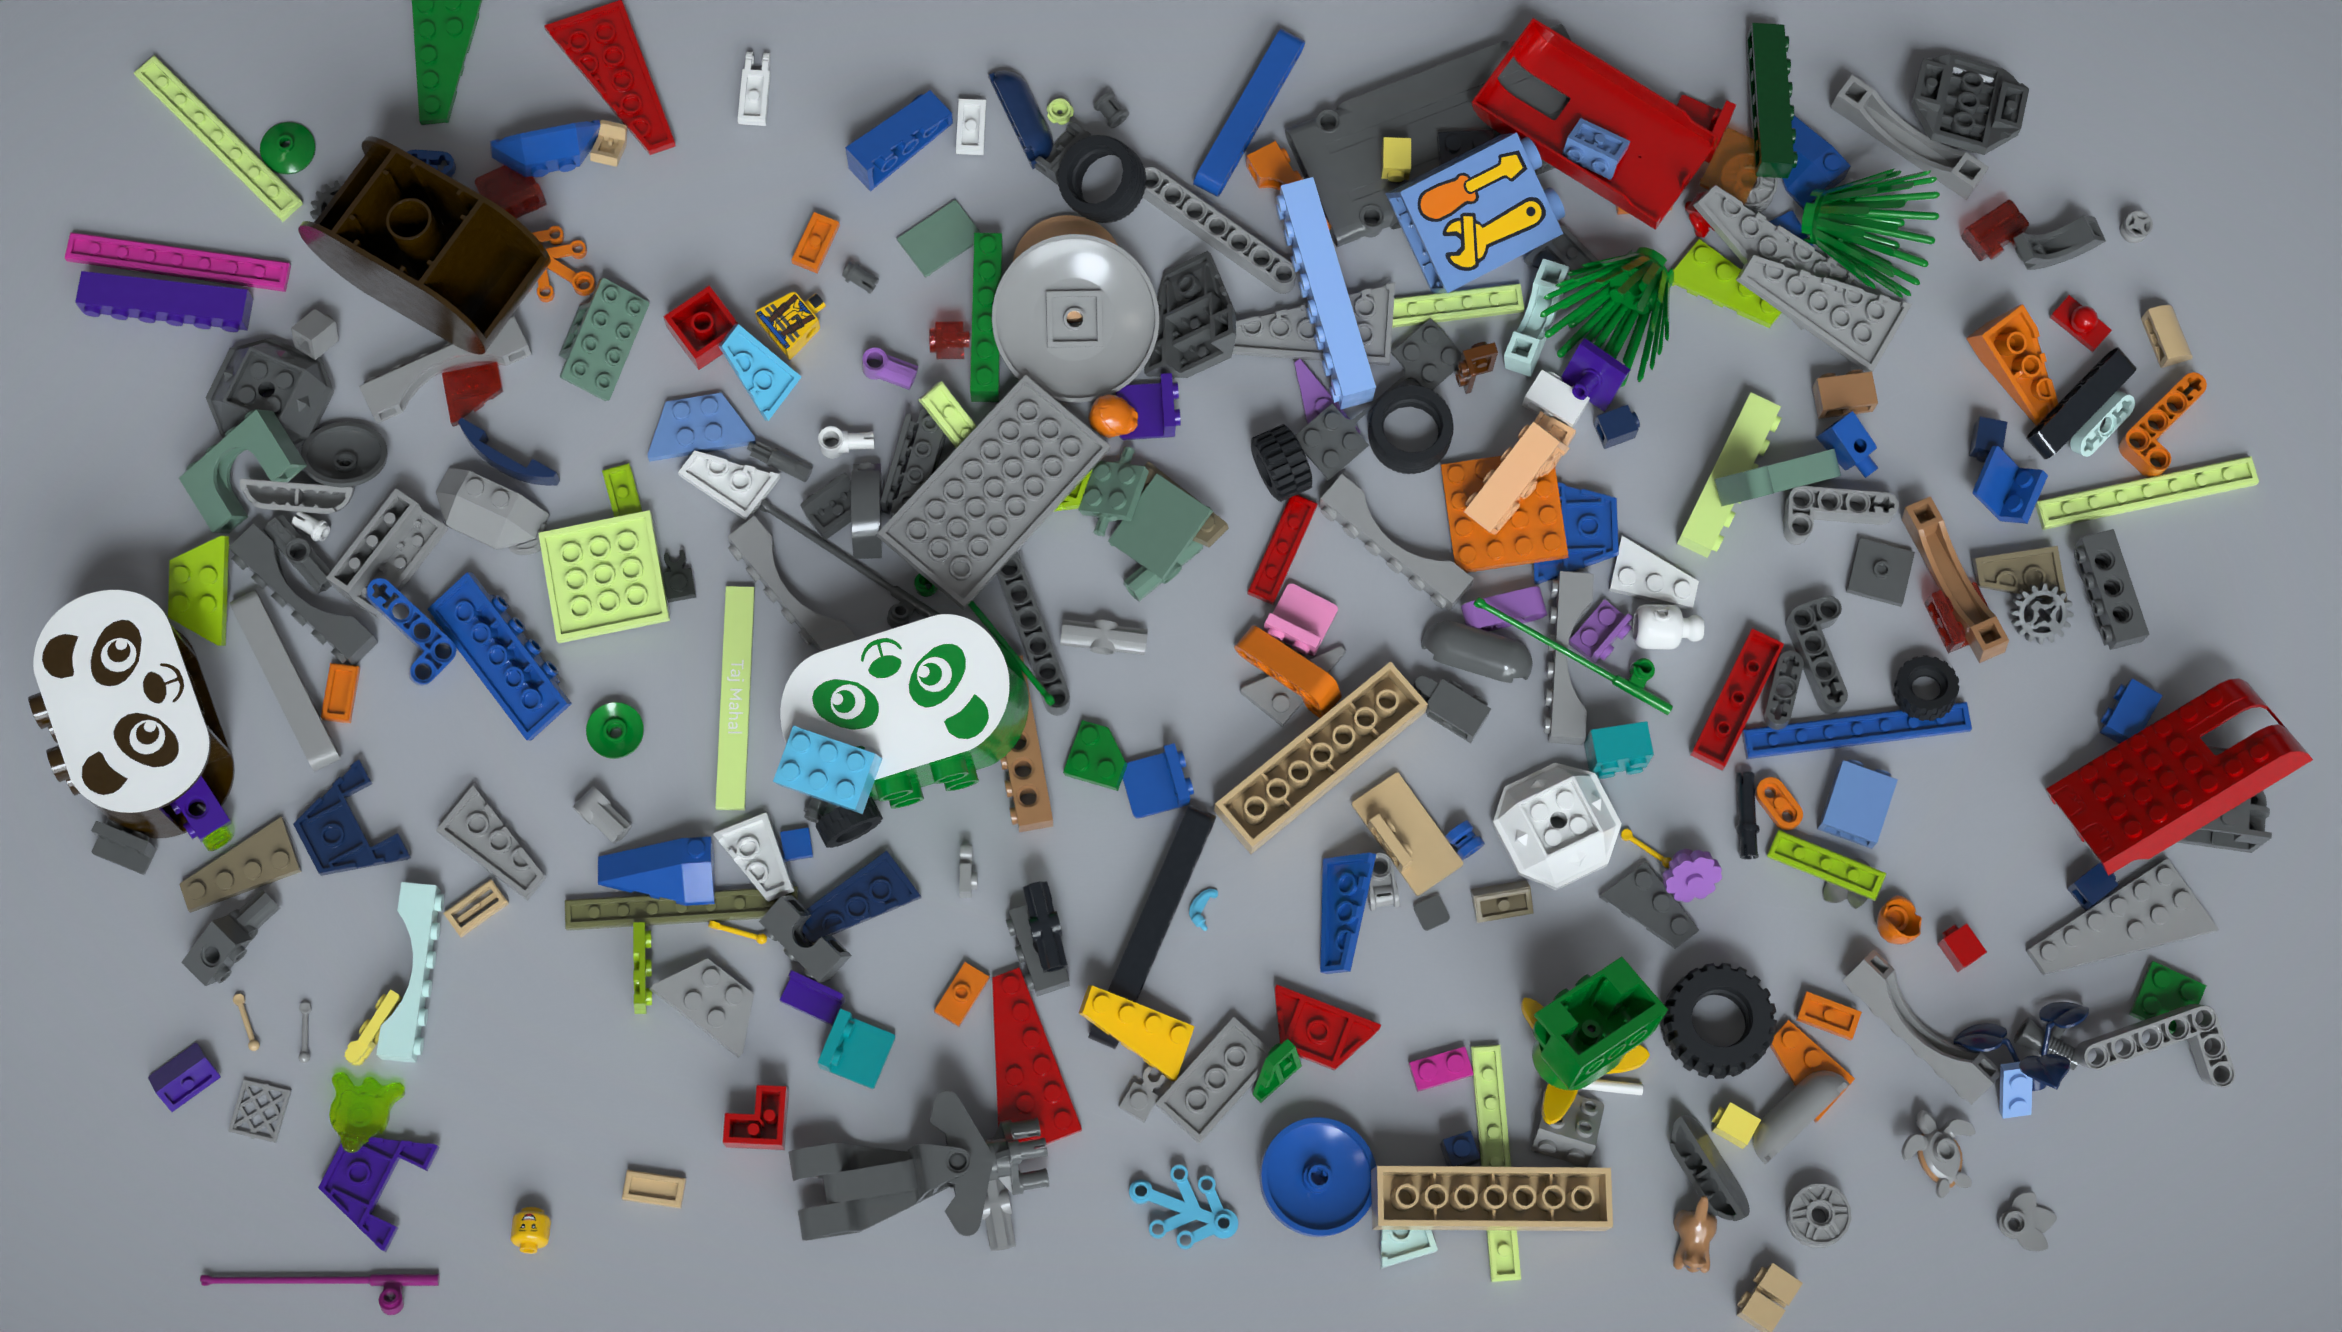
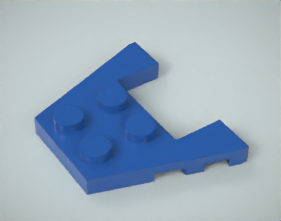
(1589, 532)

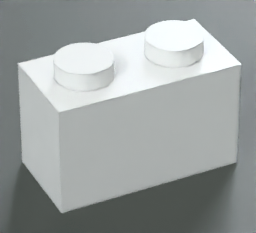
(1554, 399)

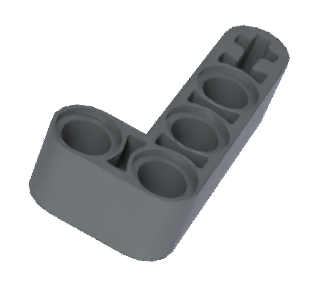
(1823, 657)

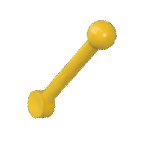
(1627, 835)
(761, 938)

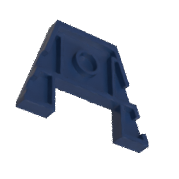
(334, 835)

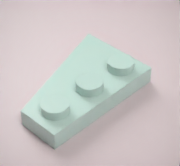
(1404, 1245)

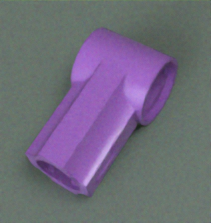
(892, 369)

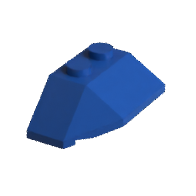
(547, 149)

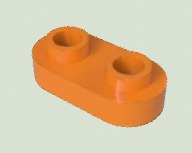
(1780, 803)

